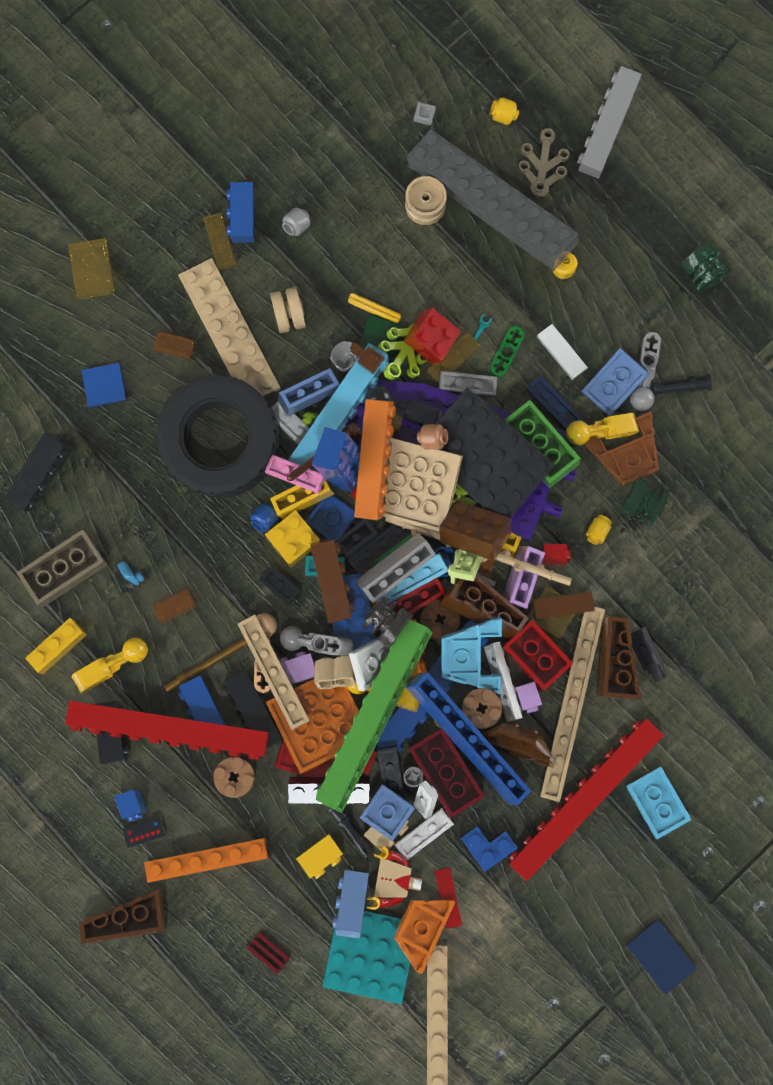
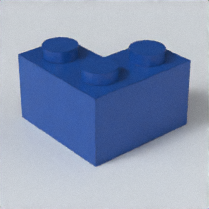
(485, 852)

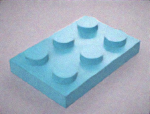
(658, 803)

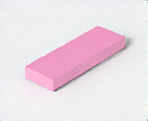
(281, 468)

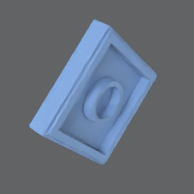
(387, 812)

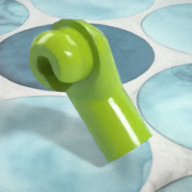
(309, 417)

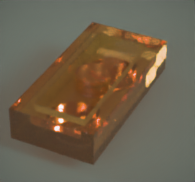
(174, 606)

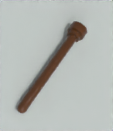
(352, 430)

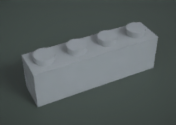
(395, 568)

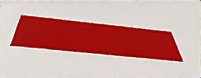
(447, 892)

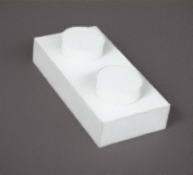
(425, 799)

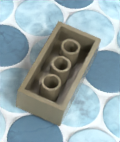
(62, 568)

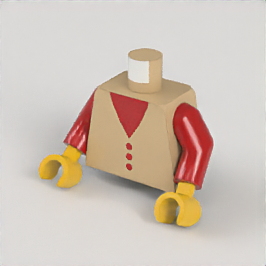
(392, 880)

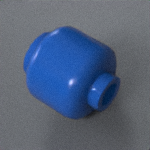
(264, 518)

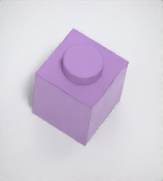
(528, 697)

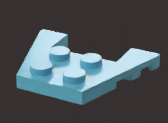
(463, 655)

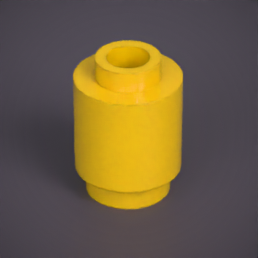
(598, 530)

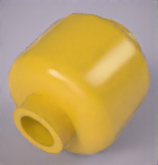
(504, 111)
(567, 267)

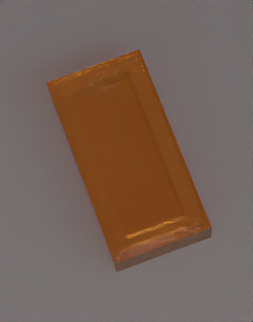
(174, 345)

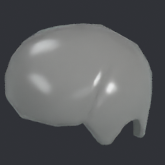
(342, 357)

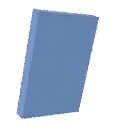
(615, 382)

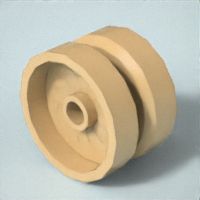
(425, 200)
(287, 310)

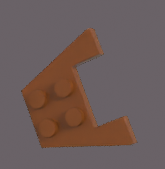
(632, 458)

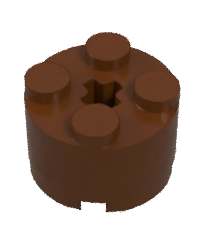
(430, 614)

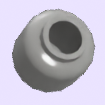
(296, 221)

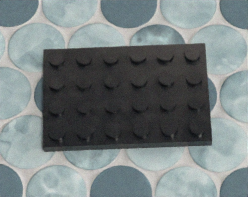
(497, 460)

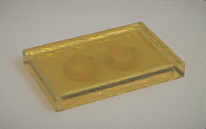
(91, 268)

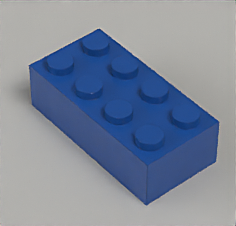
(337, 459)
(352, 627)

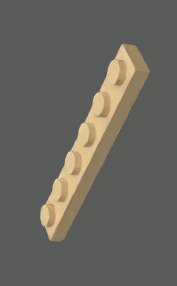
(273, 672)

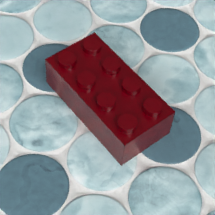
(446, 772)

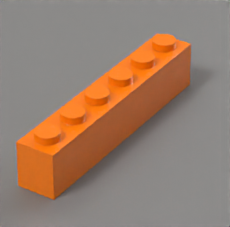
(374, 459)
(206, 860)

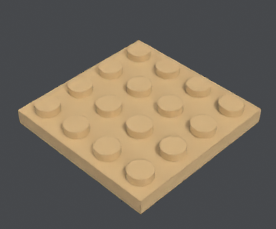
(420, 484)

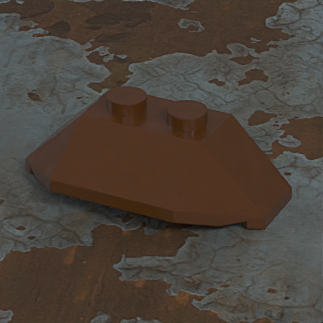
(520, 743)

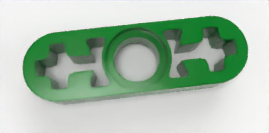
(517, 343)

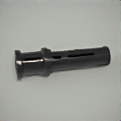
(690, 384)
(344, 821)

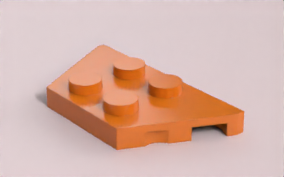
(421, 930)

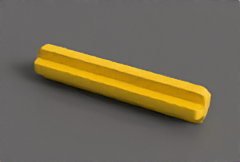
(374, 308)

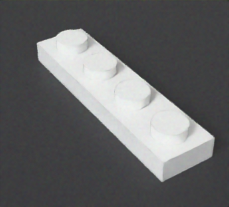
(497, 663)

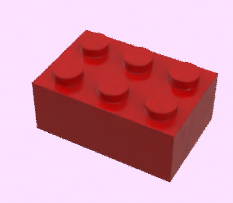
(537, 655)

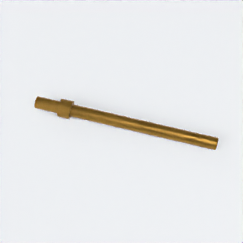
(185, 677)

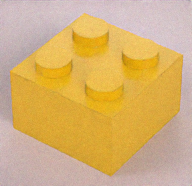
(292, 538)

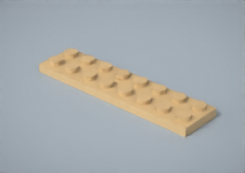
(228, 327)

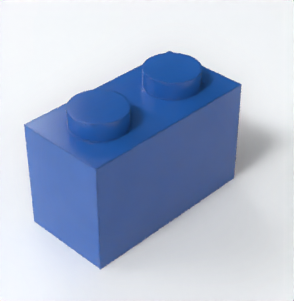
(131, 805)

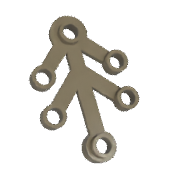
(543, 165)

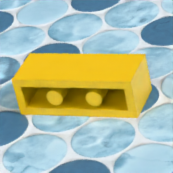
(299, 499)
(56, 646)

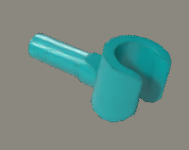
(482, 325)

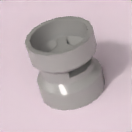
(413, 777)

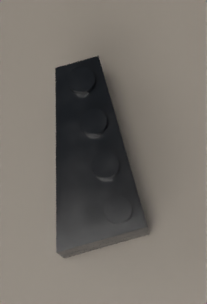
(39, 471)

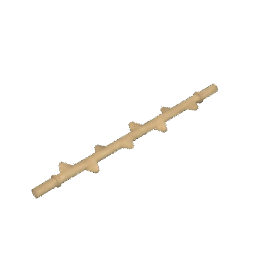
(503, 556)

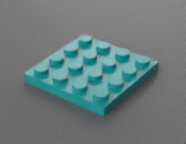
(371, 964)

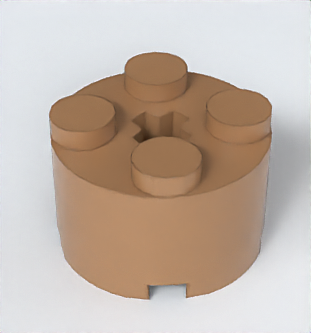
(485, 698)
(224, 772)

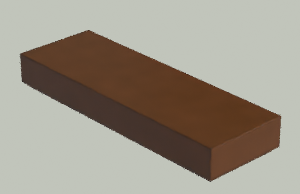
(563, 605)

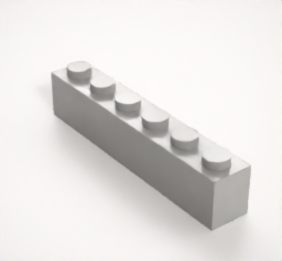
(609, 123)

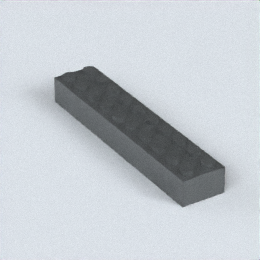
(493, 200)

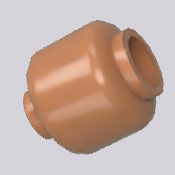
(432, 436)

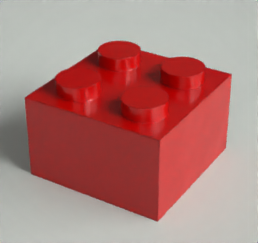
(432, 336)

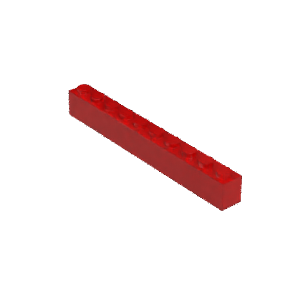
(166, 728)
(585, 799)

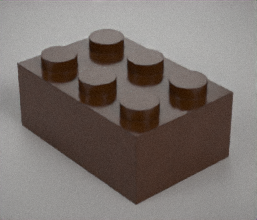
(475, 530)

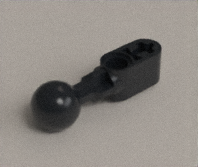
(411, 411)

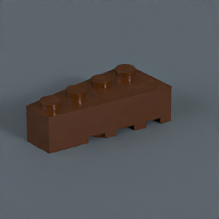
(330, 579)
(482, 603)
(617, 663)
(129, 920)

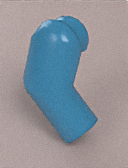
(128, 575)

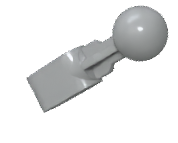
(643, 397)
(293, 638)

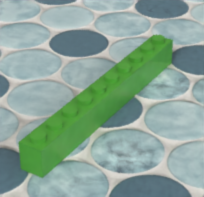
(373, 716)

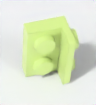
(464, 566)

